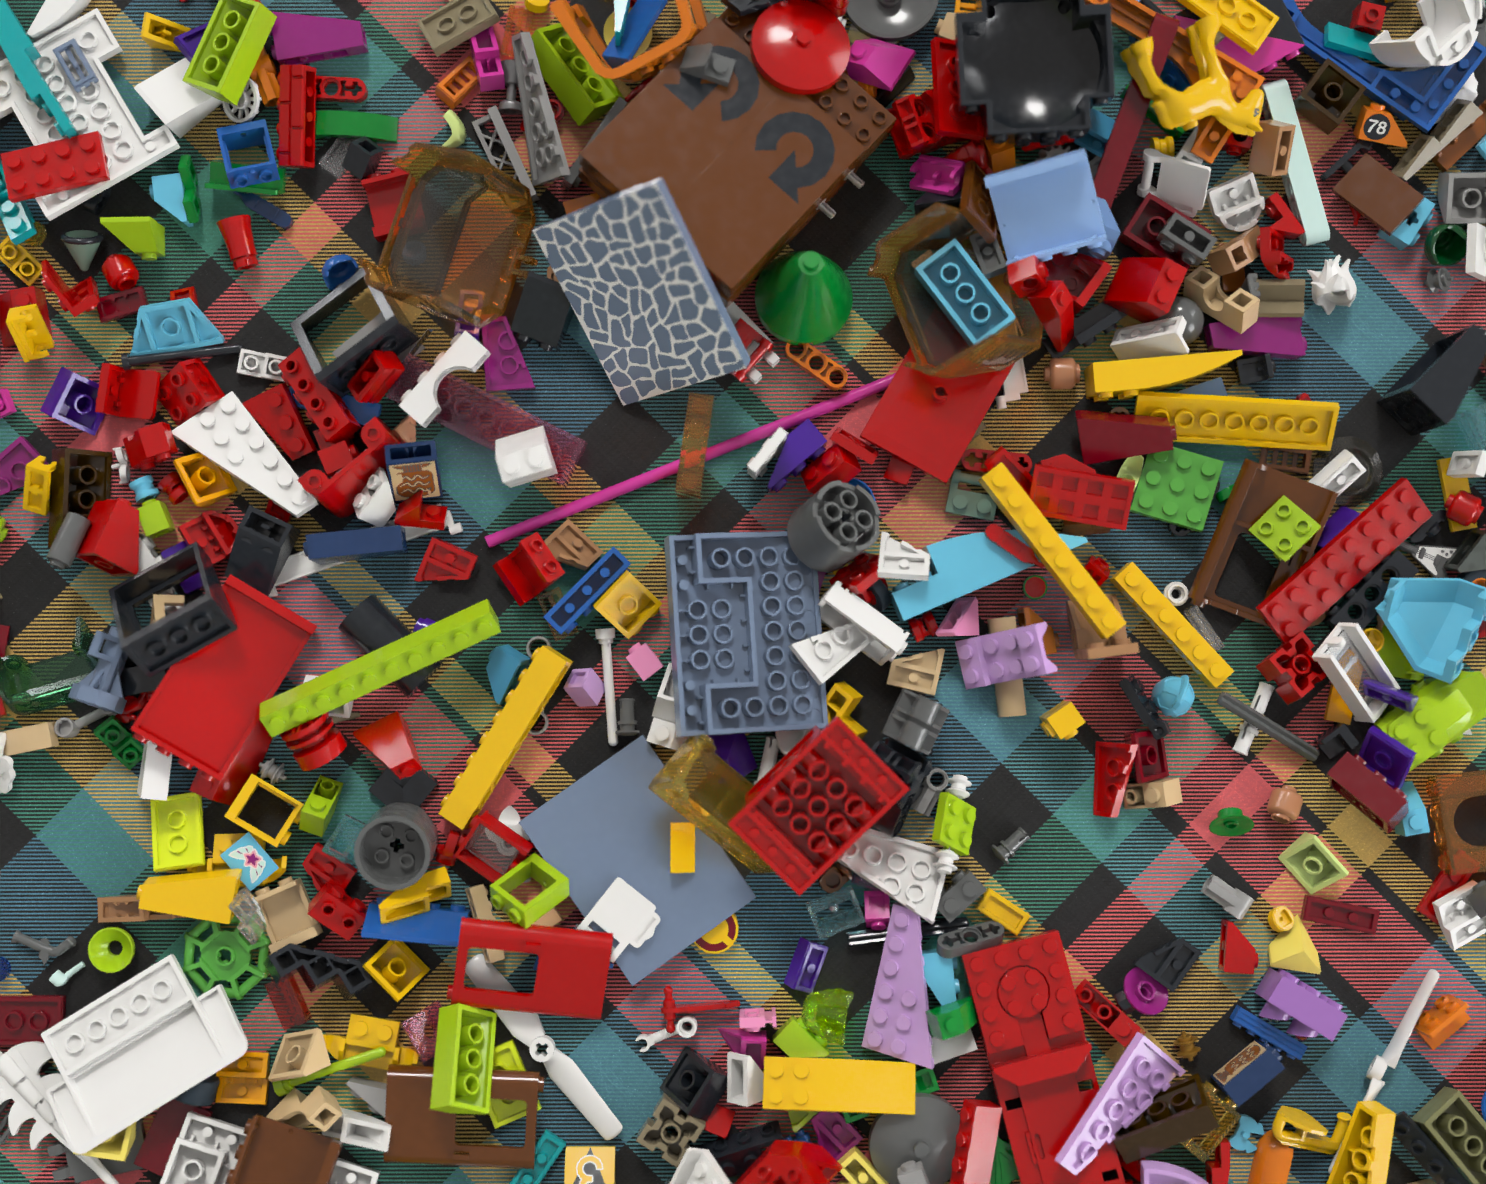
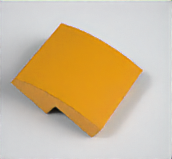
(245, 1080)

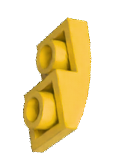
(20, 261)

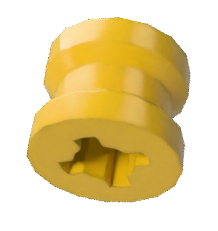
(1164, 145)

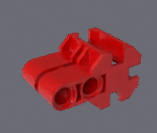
(916, 126)

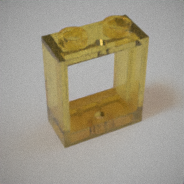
(1215, 1136)

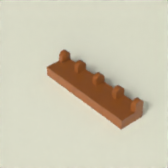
(1462, 143)

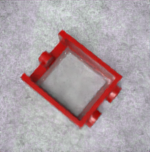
(492, 847)

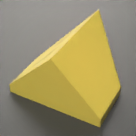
(1294, 950)

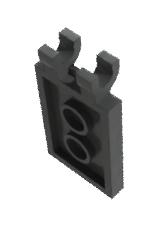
(82, 1172)

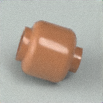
(1062, 373)
(1284, 804)

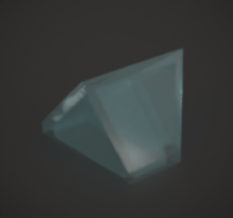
(343, 839)

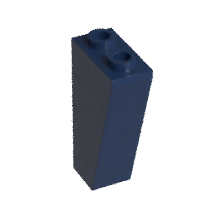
(355, 544)

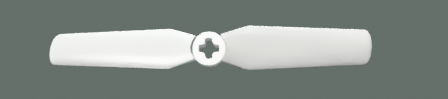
(1394, 1049)
(559, 1066)

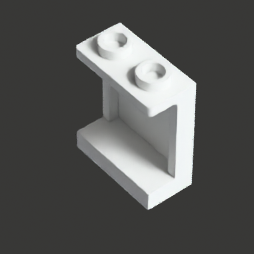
(1467, 464)

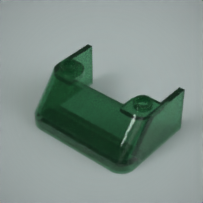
(47, 682)

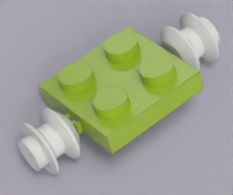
(953, 824)

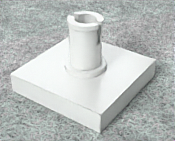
(1476, 251)

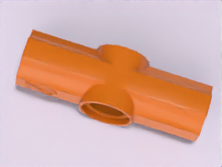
(265, 77)

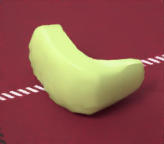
(458, 130)
(1132, 469)

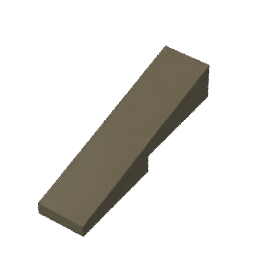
(1425, 147)

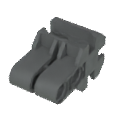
(915, 721)

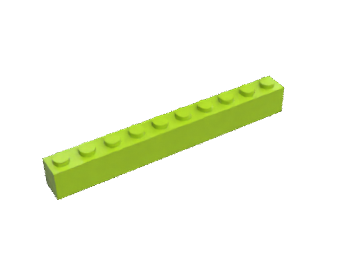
(379, 668)

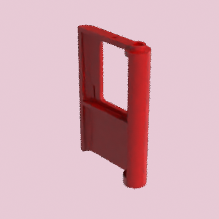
(568, 974)

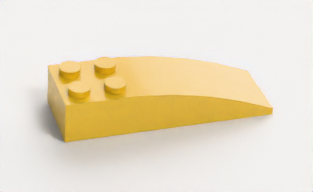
(1152, 374)
(838, 1085)

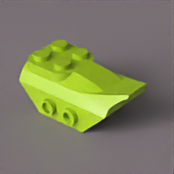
(1438, 716)

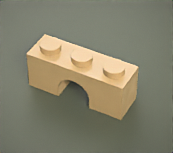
(1235, 311)

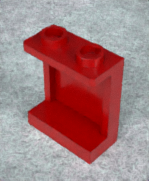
(529, 569)

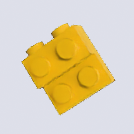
(627, 605)

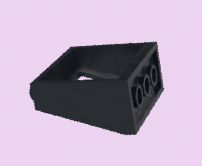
(393, 335)
(1437, 382)
(180, 631)

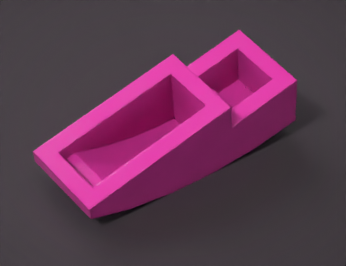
(487, 60)

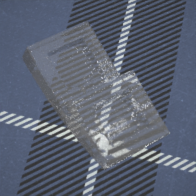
(250, 915)

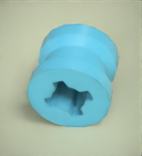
(144, 489)

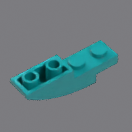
(15, 216)

